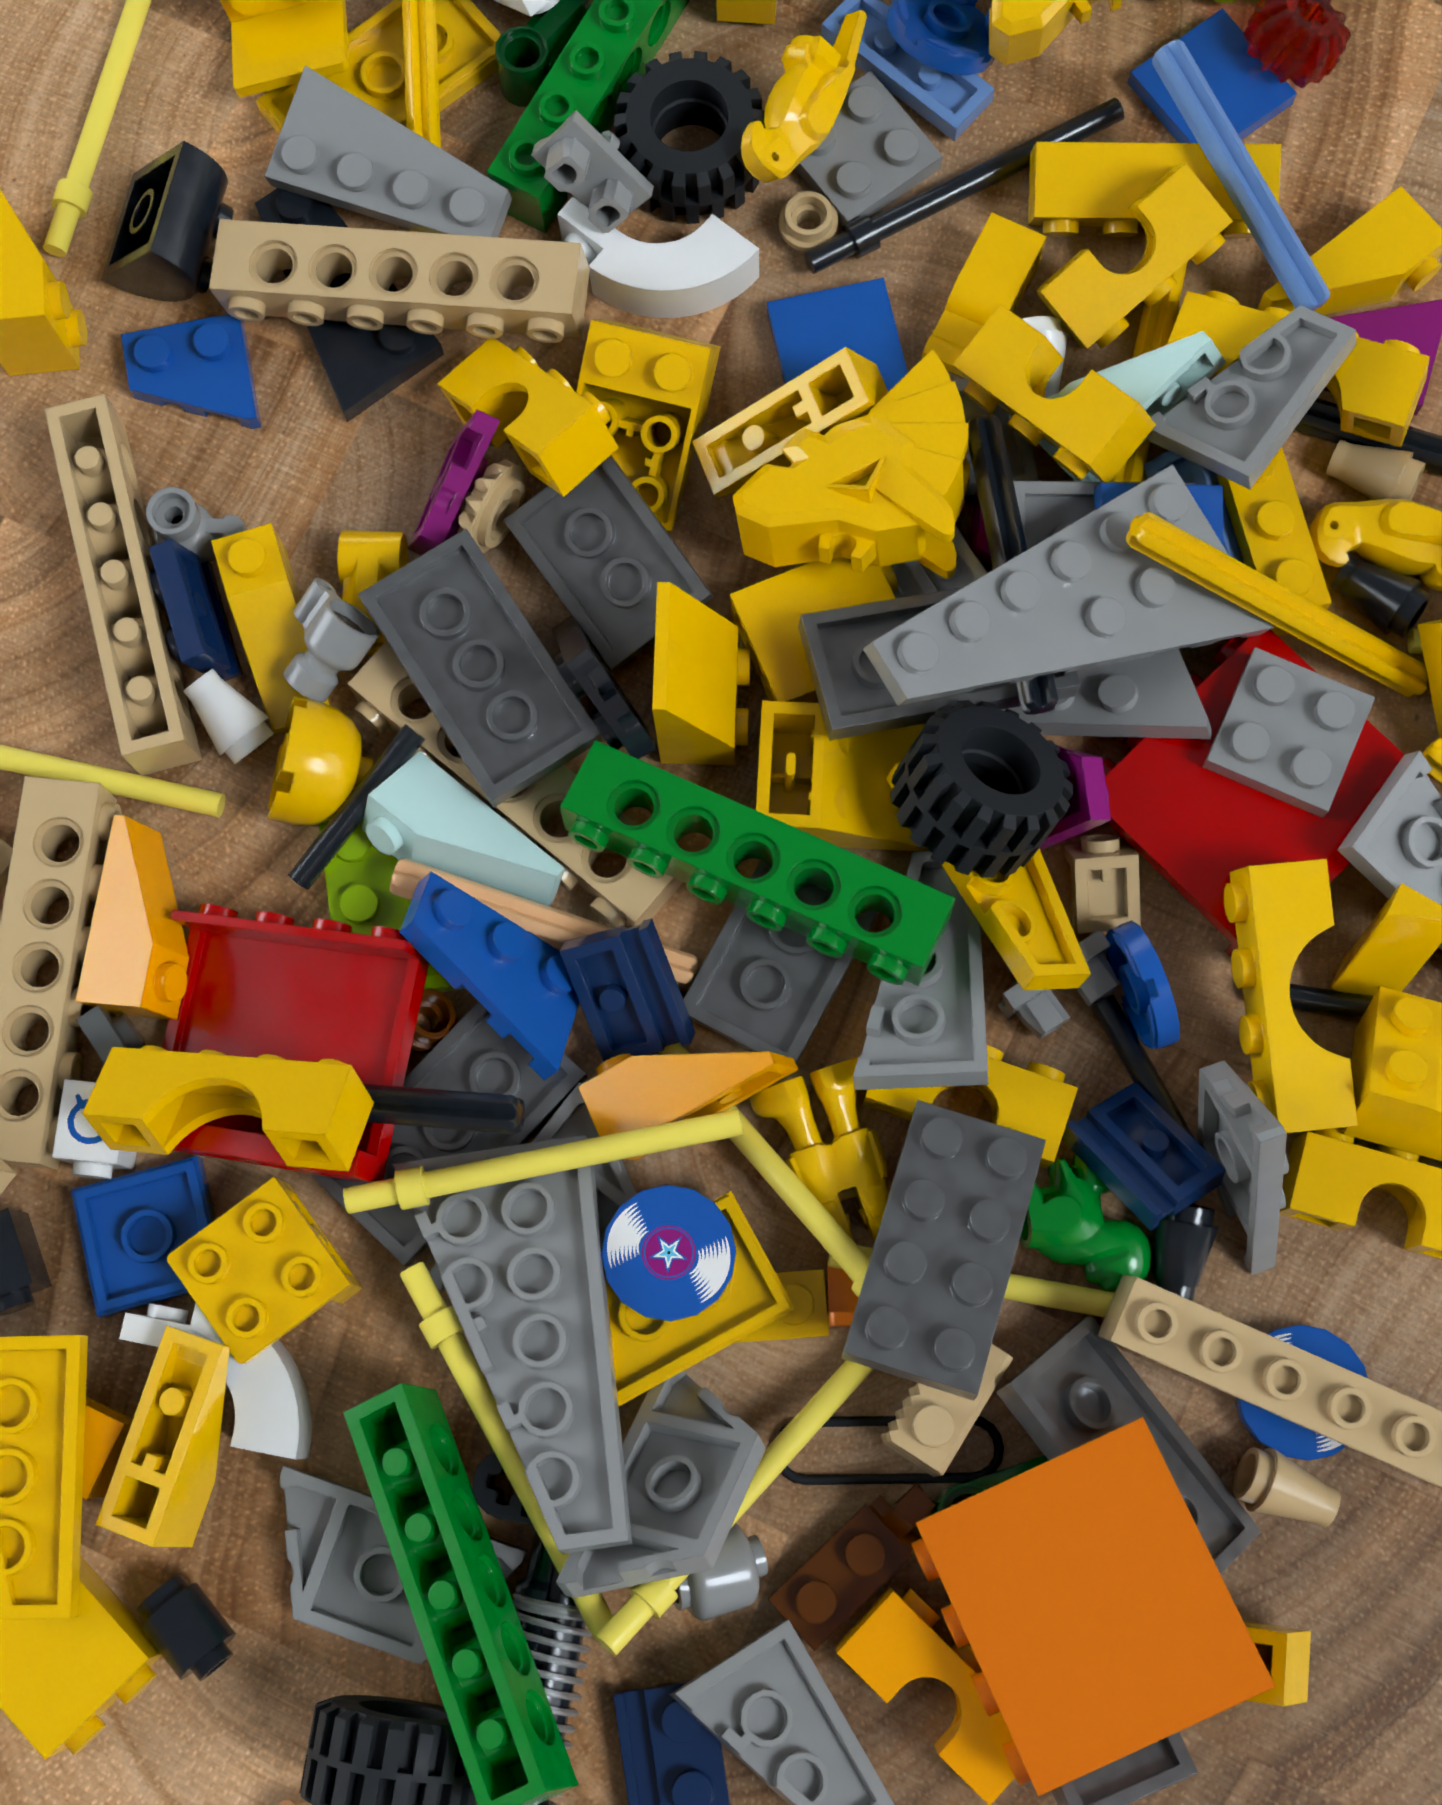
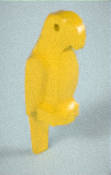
(803, 101)
(1384, 532)

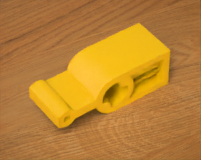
(992, 275)

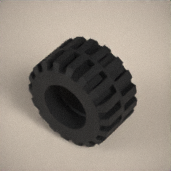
(683, 95)
(981, 788)
(383, 1754)

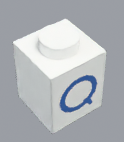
(78, 1141)

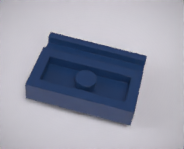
(195, 610)
(627, 990)
(1143, 1155)
(667, 1751)

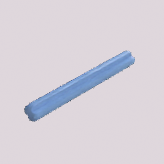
(1240, 176)

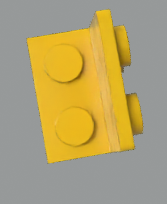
(282, 37)
(262, 1269)

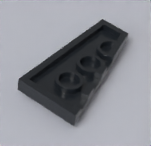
(357, 361)

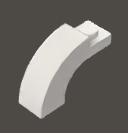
(666, 277)
(266, 1391)

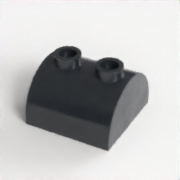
(169, 226)

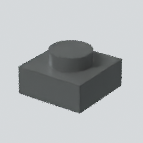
(108, 1031)

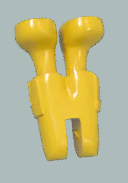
(848, 1165)

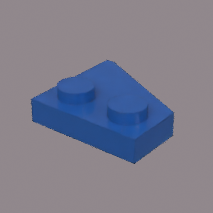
(196, 367)

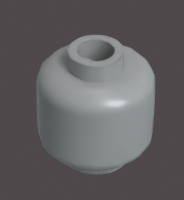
(730, 1583)

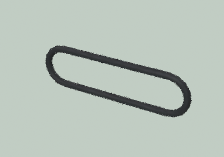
(900, 1478)

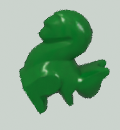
(1070, 1227)

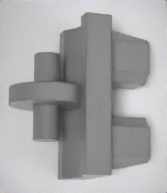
(593, 171)
(1040, 1008)

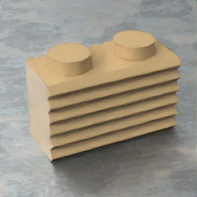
(937, 1422)

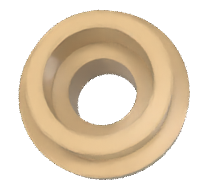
(807, 206)

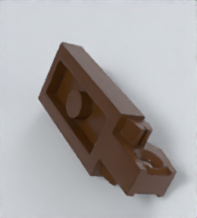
(851, 1566)

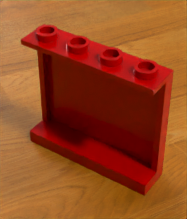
(1205, 825)
(299, 998)

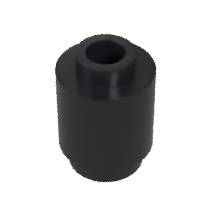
(186, 1628)

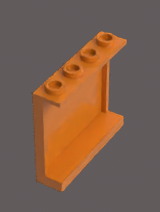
(1090, 1608)

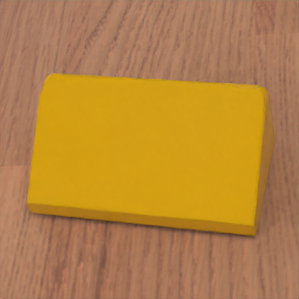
(1392, 945)

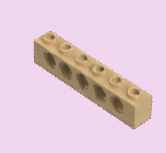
(255, 251)
(115, 568)
(46, 817)
(628, 898)
(1276, 1377)

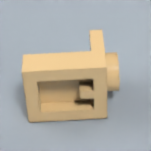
(1103, 883)

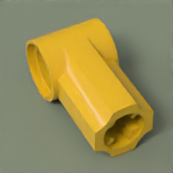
(365, 560)

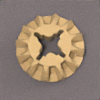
(492, 501)

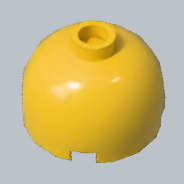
(315, 764)

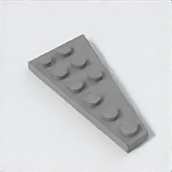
(1065, 606)
(536, 1314)

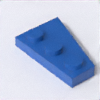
(499, 964)

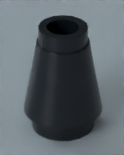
(1381, 595)
(1183, 1249)

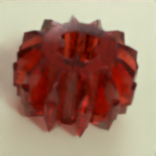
(1297, 38)

